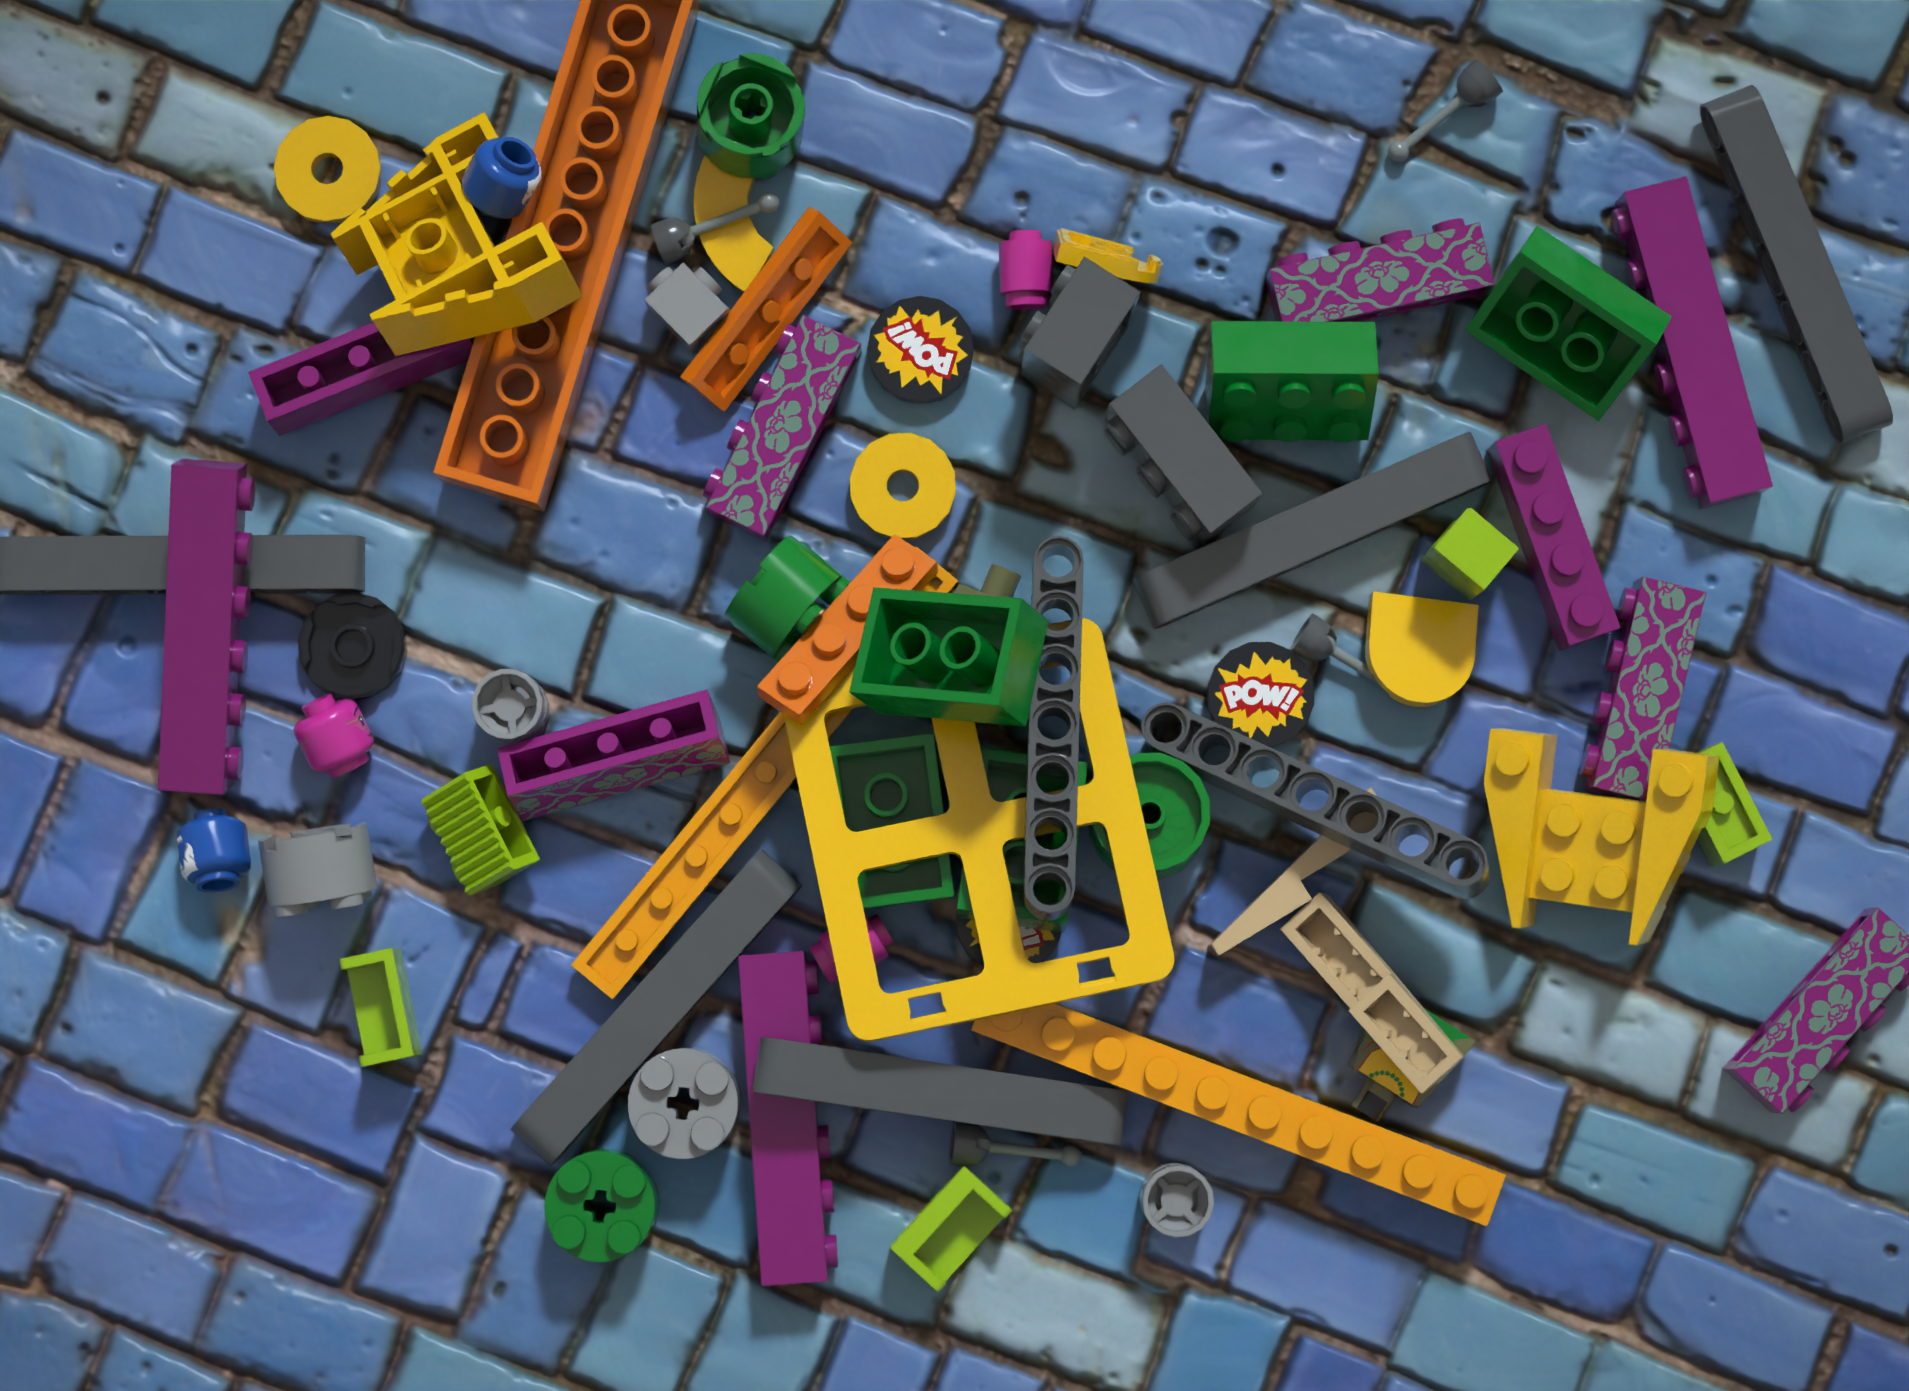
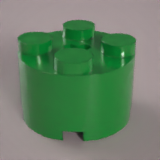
(727, 99)
(785, 597)
(577, 1225)

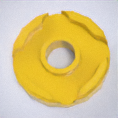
(306, 148)
(891, 456)

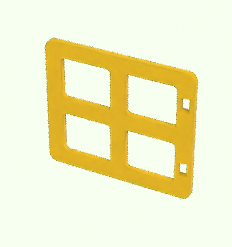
(976, 832)

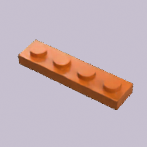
(766, 309)
(833, 641)

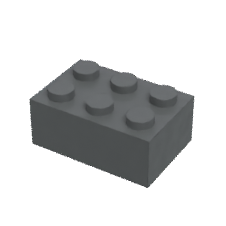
(1079, 332)
(1180, 456)

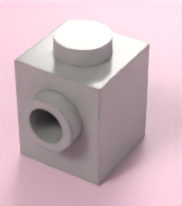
(687, 304)

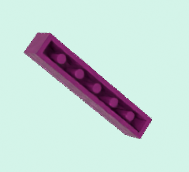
(1696, 348)
(204, 626)
(786, 1129)

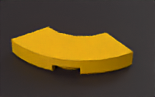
(735, 247)

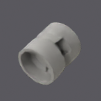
(510, 706)
(1176, 1199)

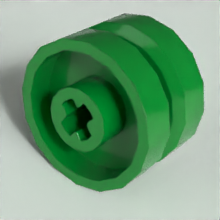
(1183, 807)

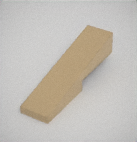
(1287, 890)
(1372, 992)

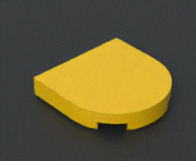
(1116, 258)
(1420, 646)

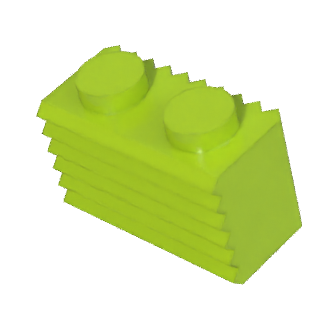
(479, 829)

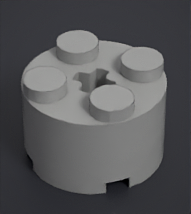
(318, 866)
(660, 1124)

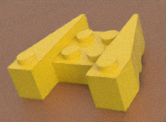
(441, 258)
(1589, 844)

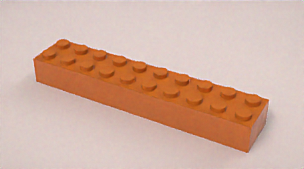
(594, 168)

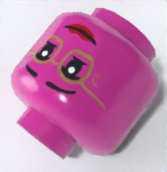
(333, 735)

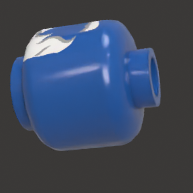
(501, 177)
(214, 851)

